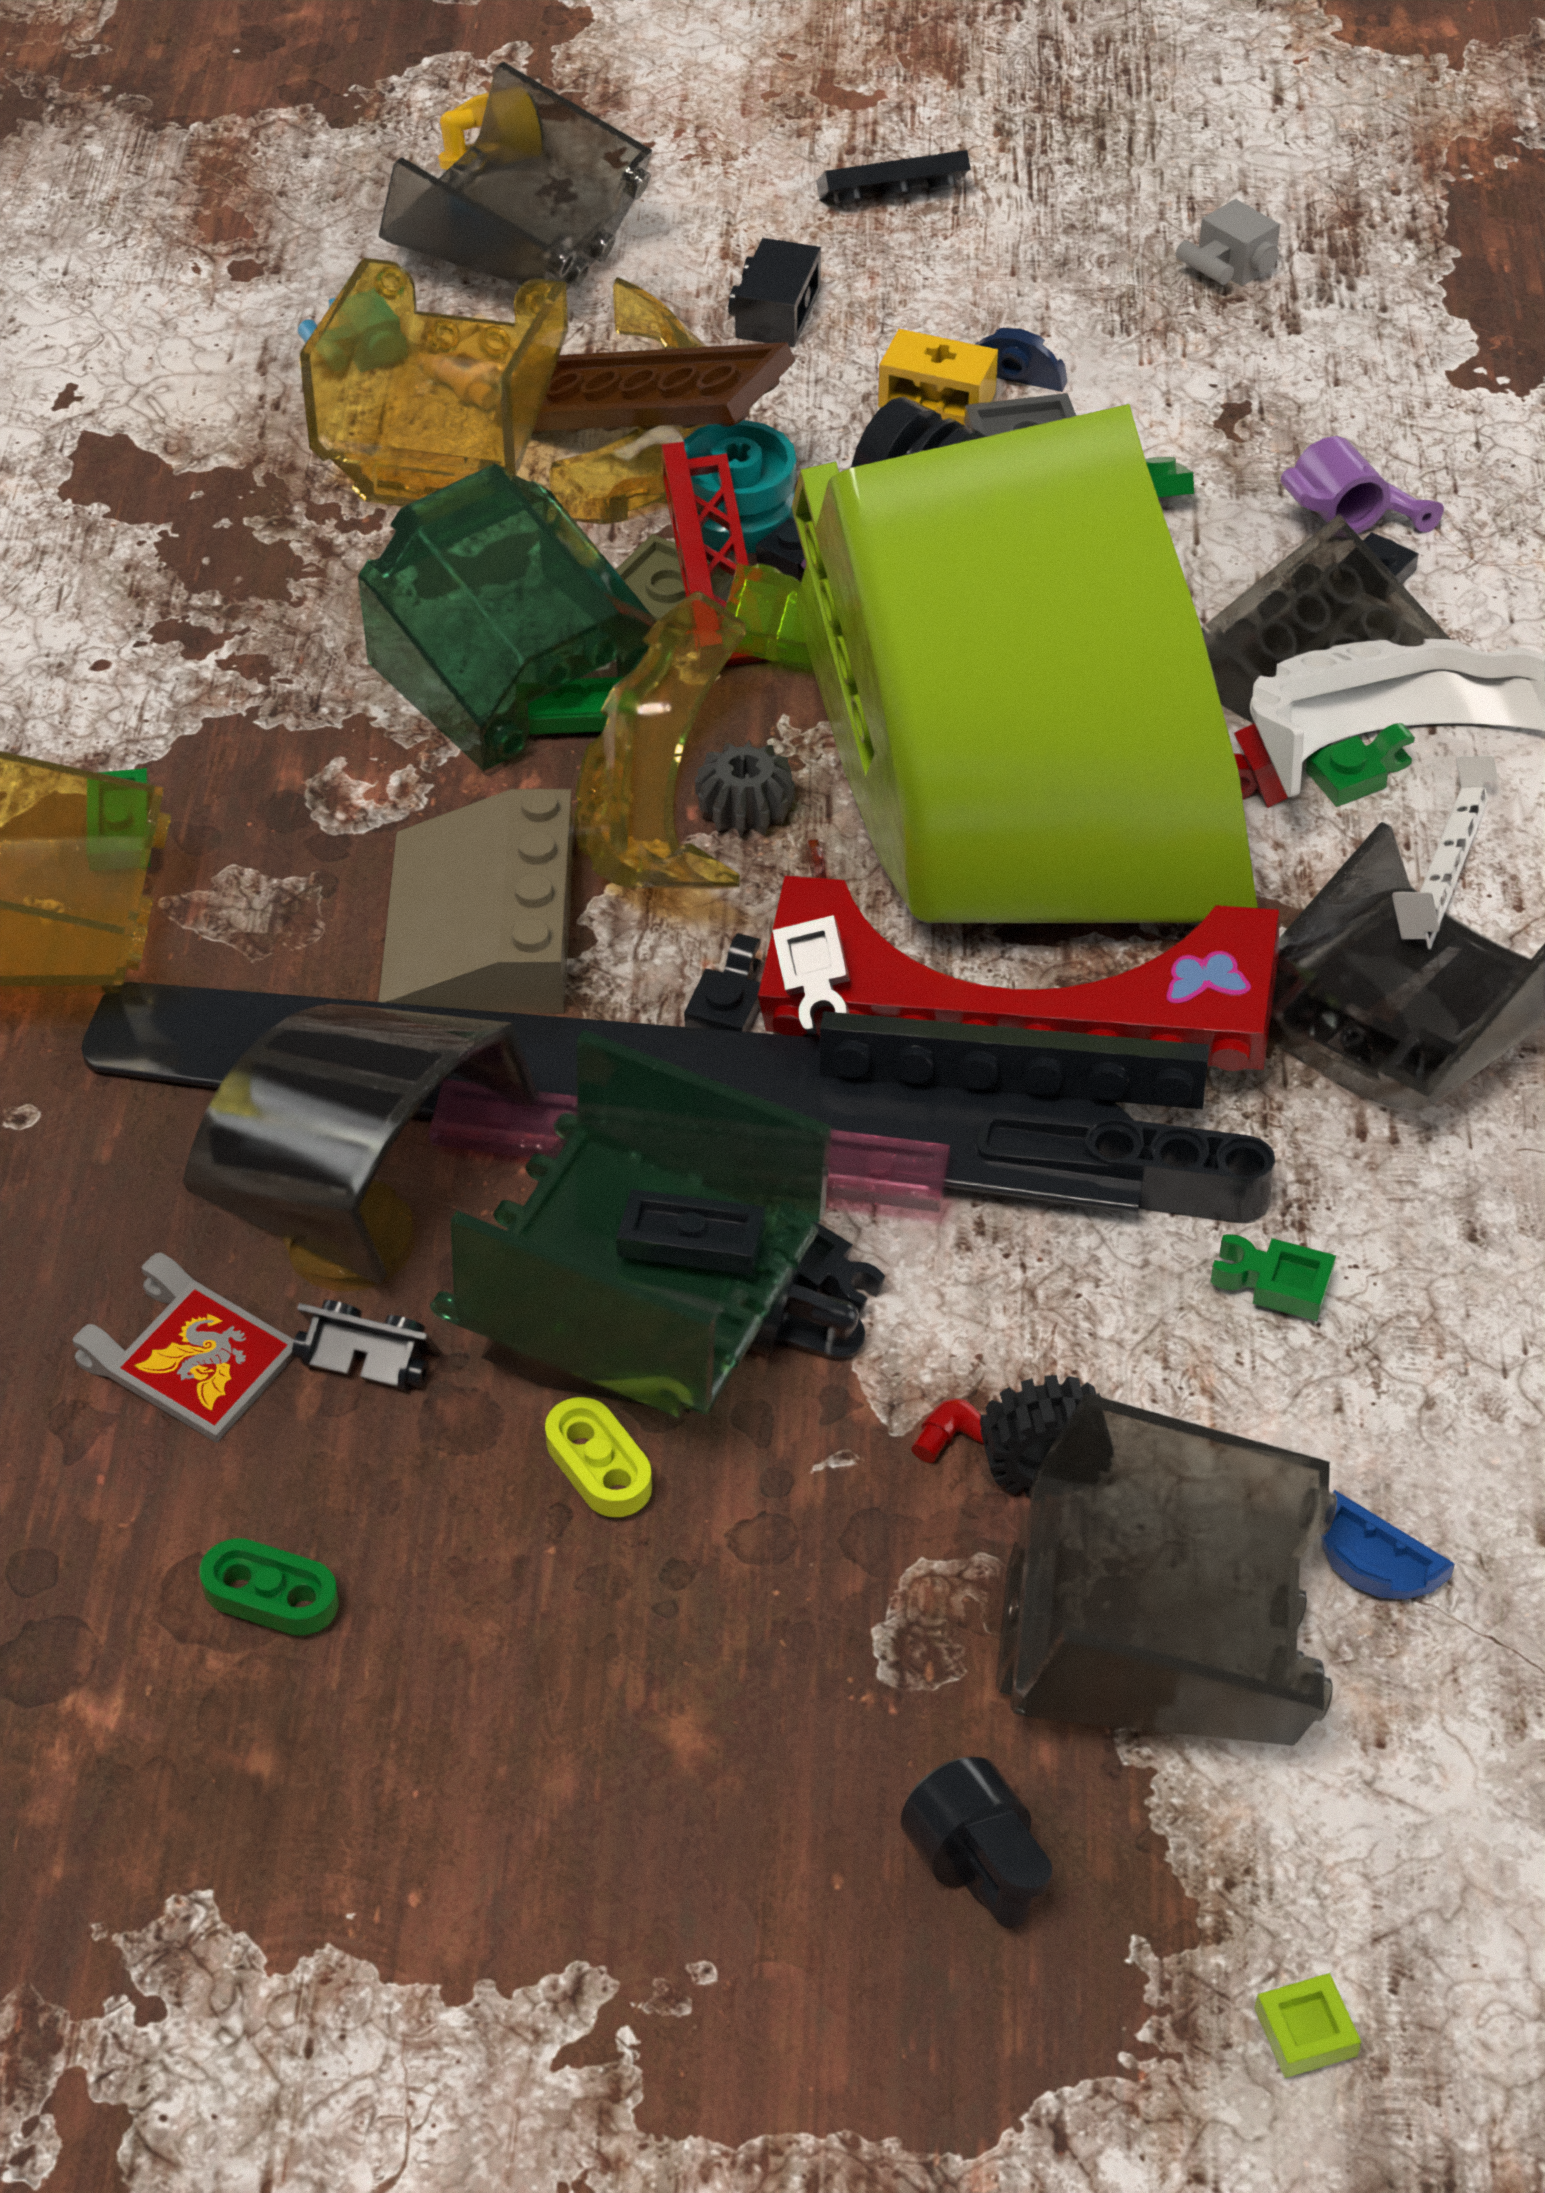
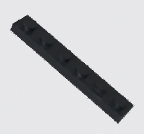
(1013, 1060)

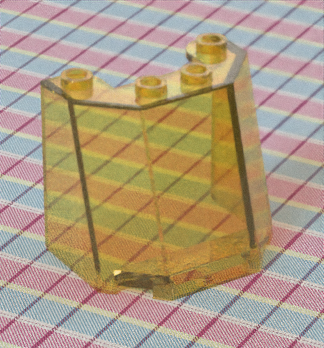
(425, 395)
(73, 876)

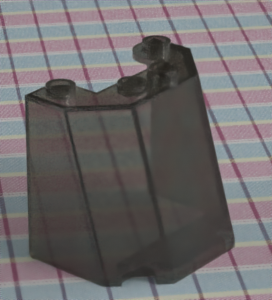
(528, 196)
(1165, 1581)

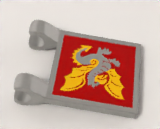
(197, 1358)

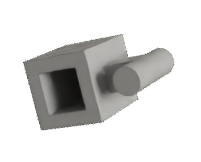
(1233, 244)

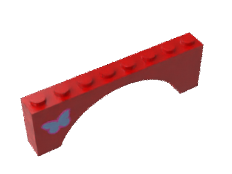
(1200, 991)

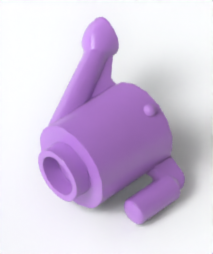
(1339, 480)

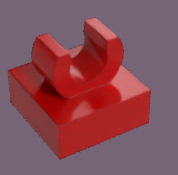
(1256, 768)

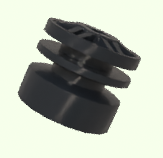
(905, 429)

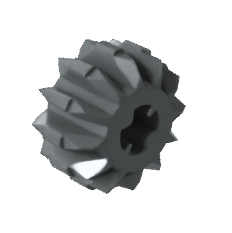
(745, 788)

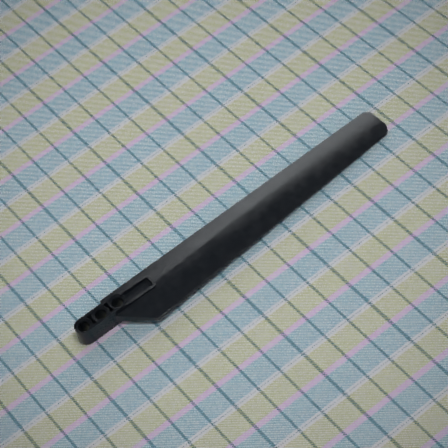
(997, 1140)

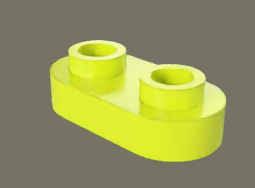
(603, 1461)

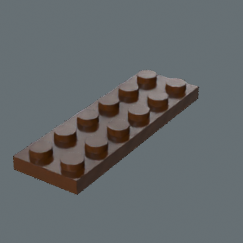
(661, 387)

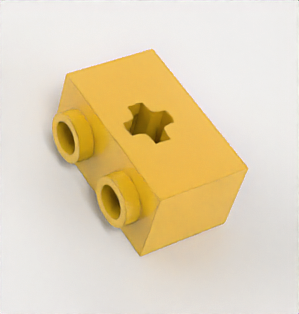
(937, 373)

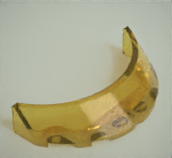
(627, 472)
(633, 766)

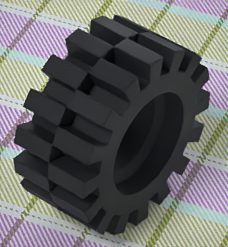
(1026, 1426)

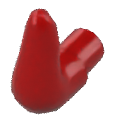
(941, 1426)

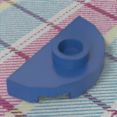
(1380, 1556)

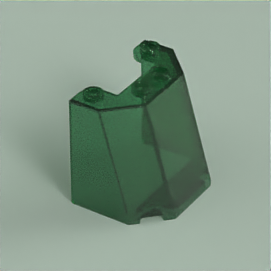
(492, 607)

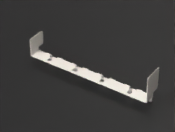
(1417, 910)

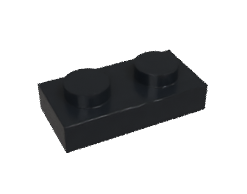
(691, 1231)

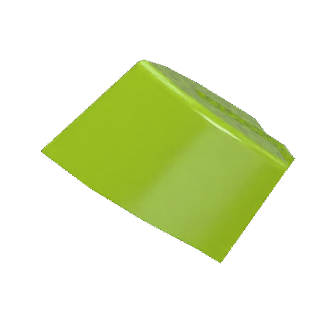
(1022, 680)

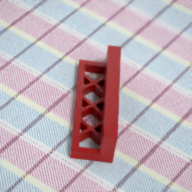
(687, 524)

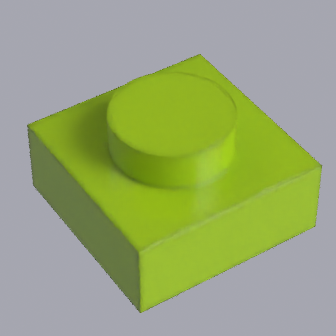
(1307, 2025)

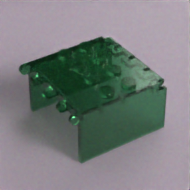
(628, 1322)

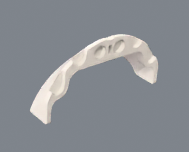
(1379, 684)

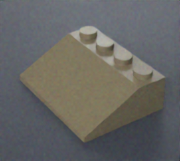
(483, 906)

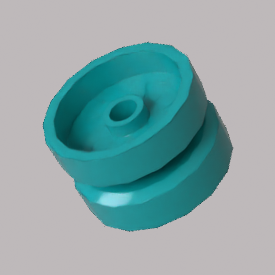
(761, 473)

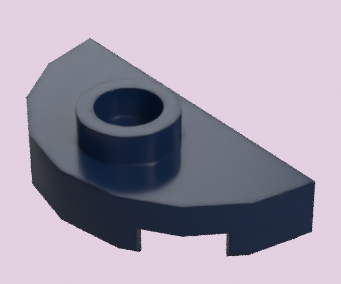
(1026, 359)

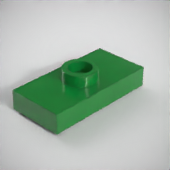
(572, 707)

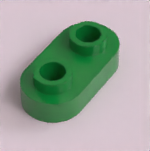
(273, 1587)

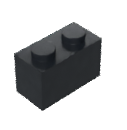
(776, 292)

